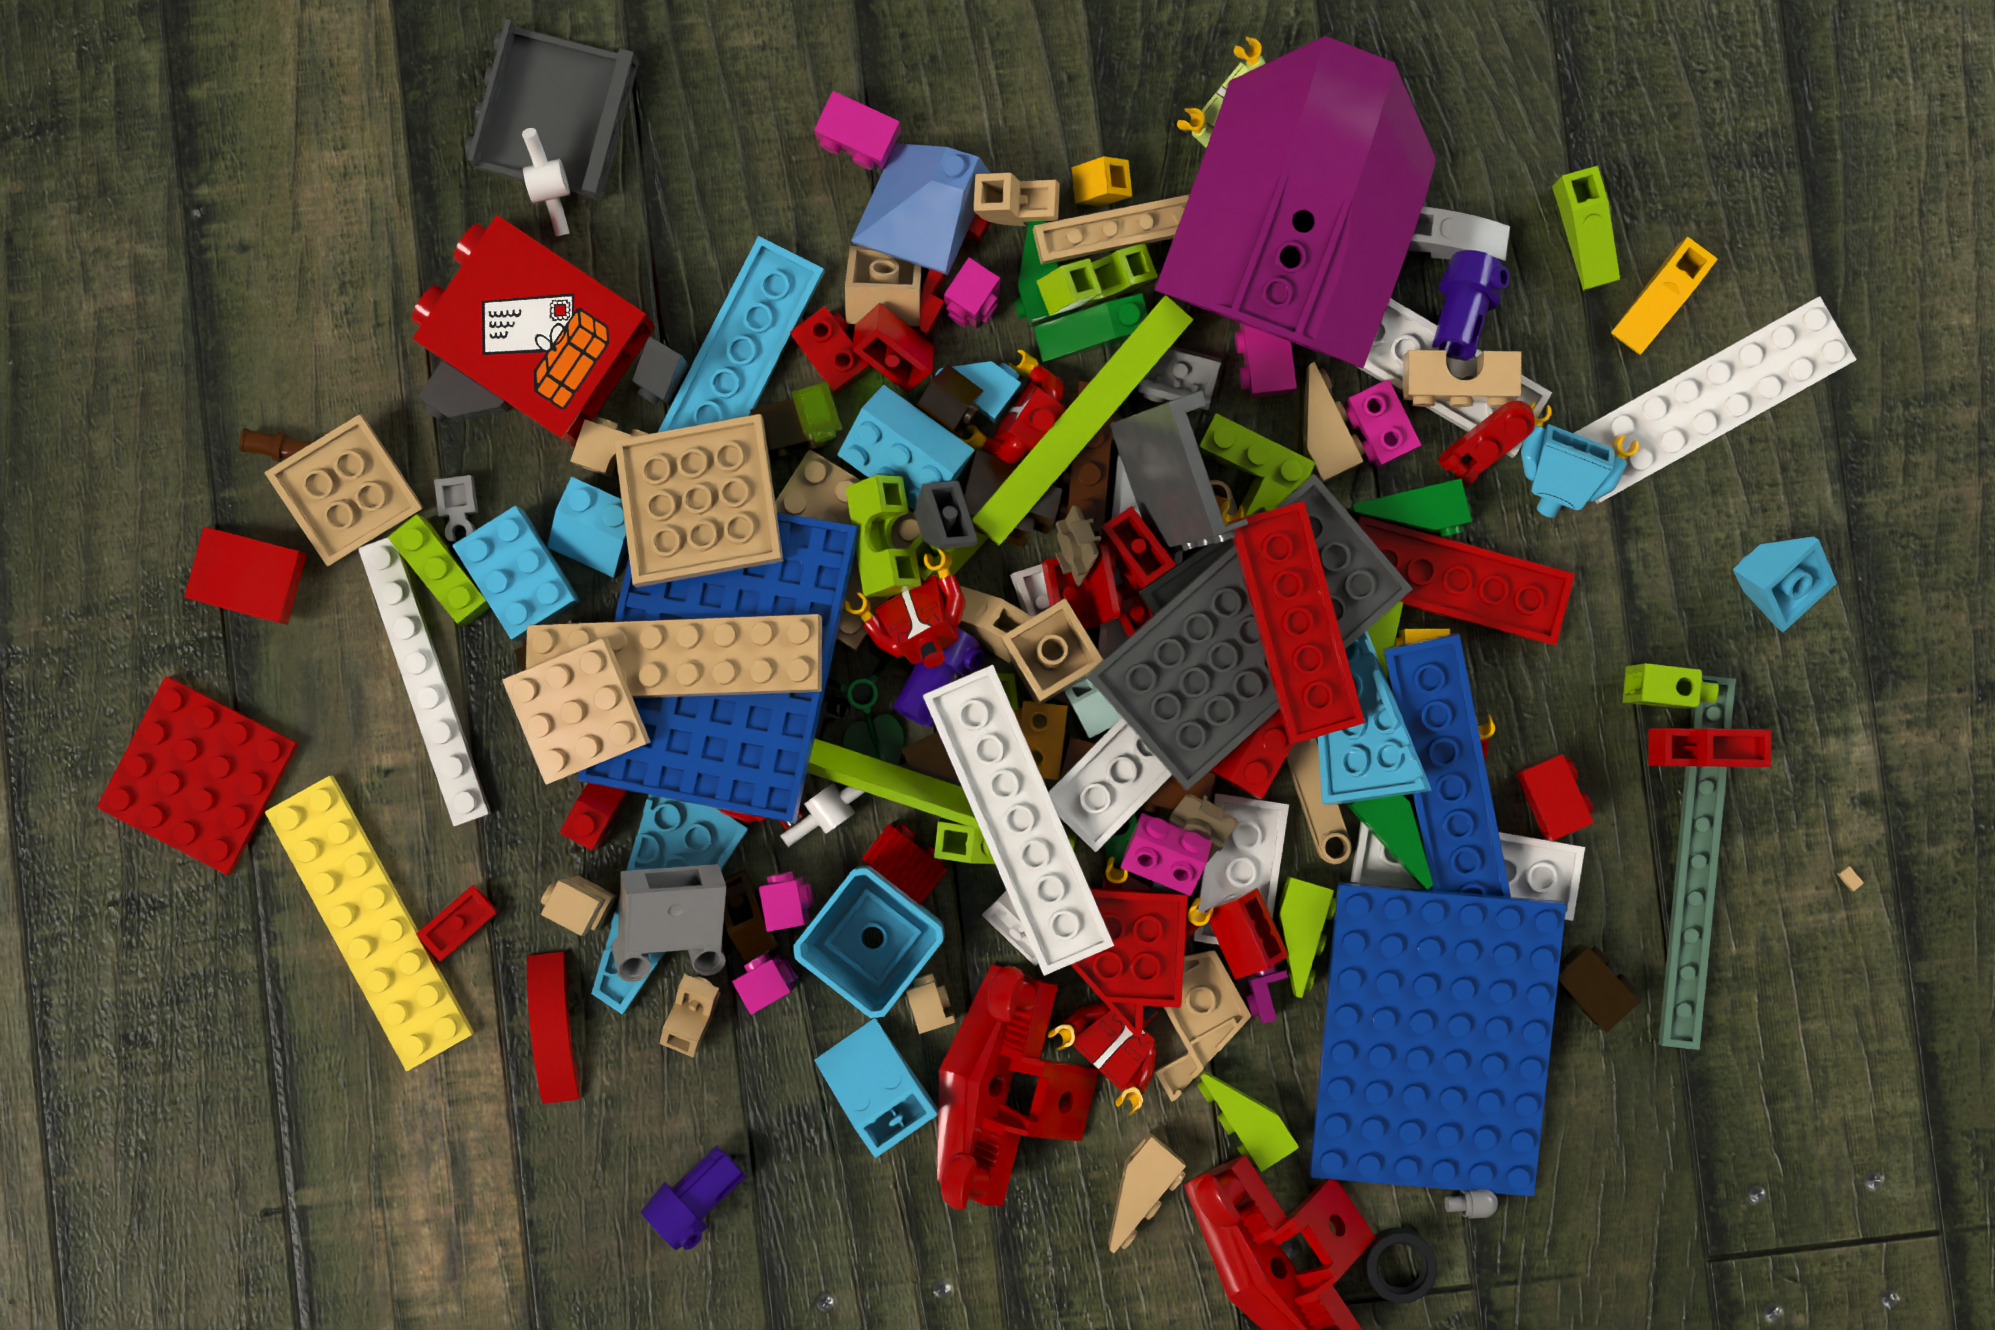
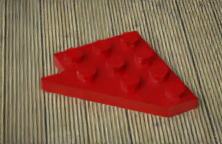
(1146, 954)

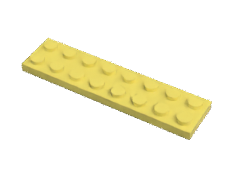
(369, 922)

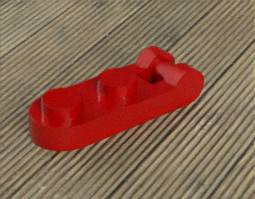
(1489, 441)

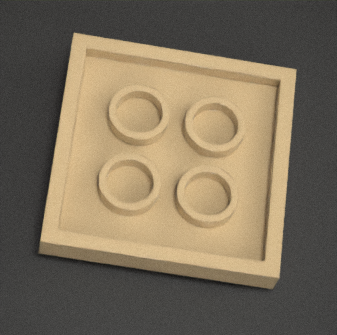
(344, 489)
(576, 710)

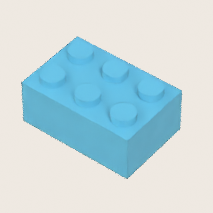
(902, 441)
(516, 573)

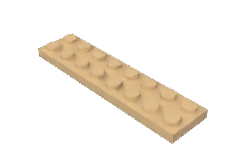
(699, 654)

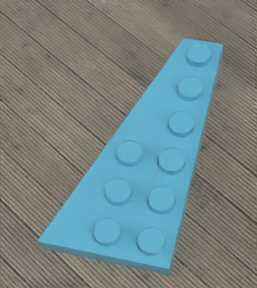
(1374, 756)
(668, 837)

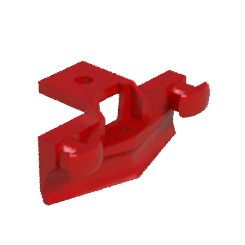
(975, 1126)
(1245, 1236)

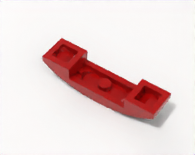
(931, 306)
(551, 1027)

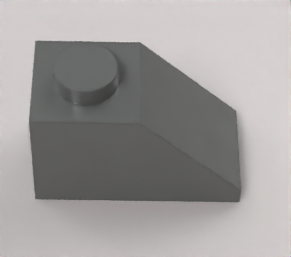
(659, 372)
(458, 396)
(944, 516)

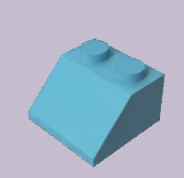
(590, 528)

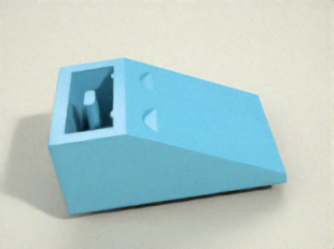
(876, 1087)

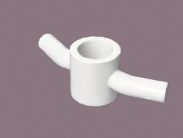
(546, 181)
(827, 810)

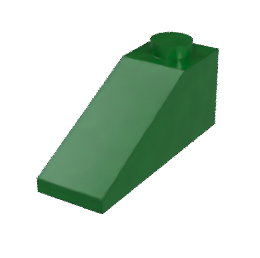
(1030, 301)
(1090, 328)
(1425, 509)
(1396, 829)

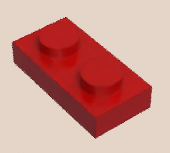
(457, 923)

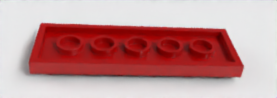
(1475, 582)
(1297, 623)

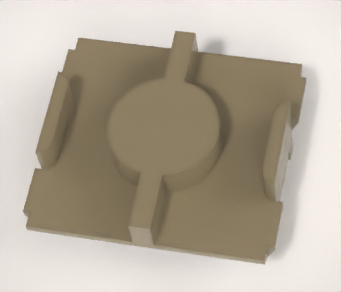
(1076, 544)
(1204, 819)

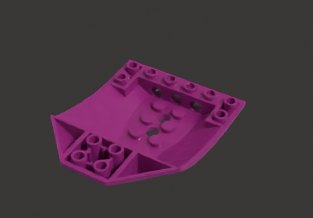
(1314, 135)

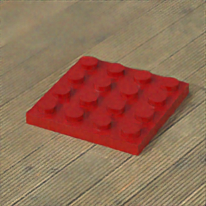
(197, 775)

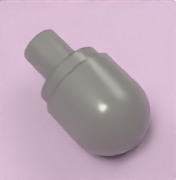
(1473, 1203)

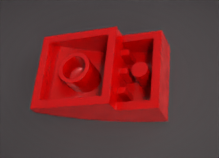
(245, 575)

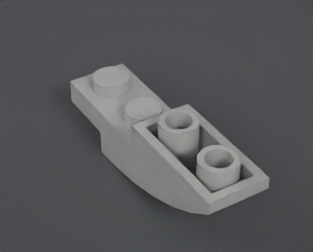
(1449, 232)

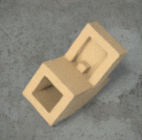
(1013, 202)
(690, 1015)

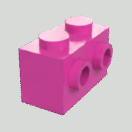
(857, 131)
(972, 295)
(1381, 424)
(1166, 854)
(785, 901)
(765, 981)

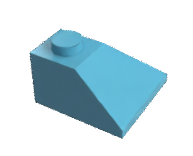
(1785, 578)

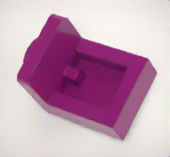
(1259, 1000)

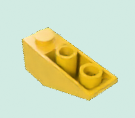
(1664, 295)

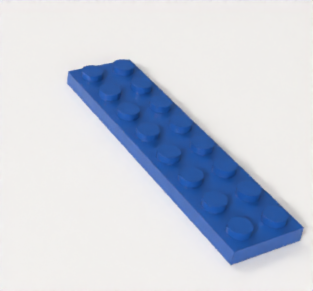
(1458, 814)

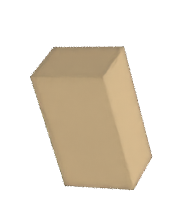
(1850, 878)

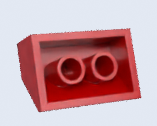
(1256, 758)

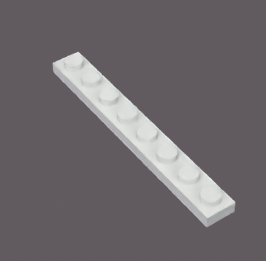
(425, 682)

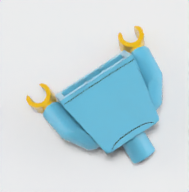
(1570, 467)

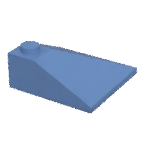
(921, 205)

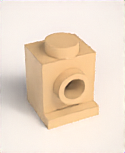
(929, 1003)

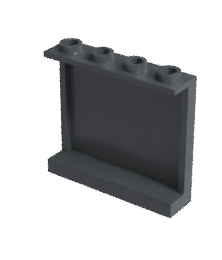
(564, 92)
(1171, 476)

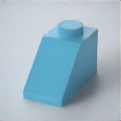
(998, 383)

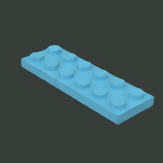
(746, 338)

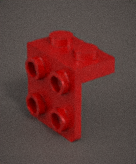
(1096, 599)

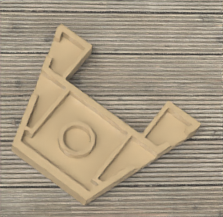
(1205, 1022)

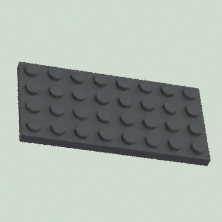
(1197, 668)

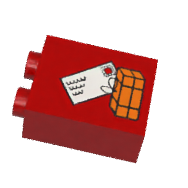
(531, 328)

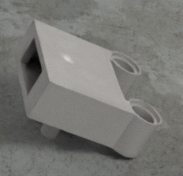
(670, 913)

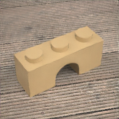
(1429, 380)
(596, 445)
(577, 904)

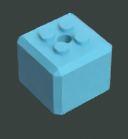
(866, 975)

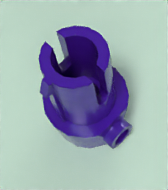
(1470, 290)
(958, 663)
(680, 1209)

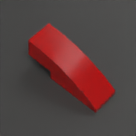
(1709, 747)

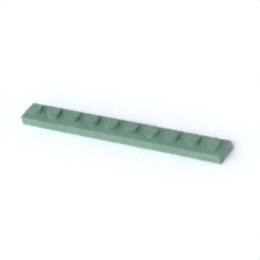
(1695, 884)

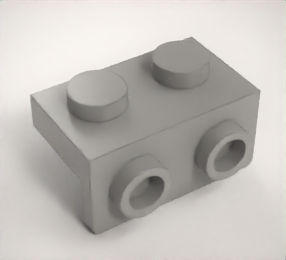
(1179, 375)

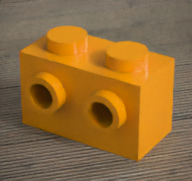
(1044, 734)

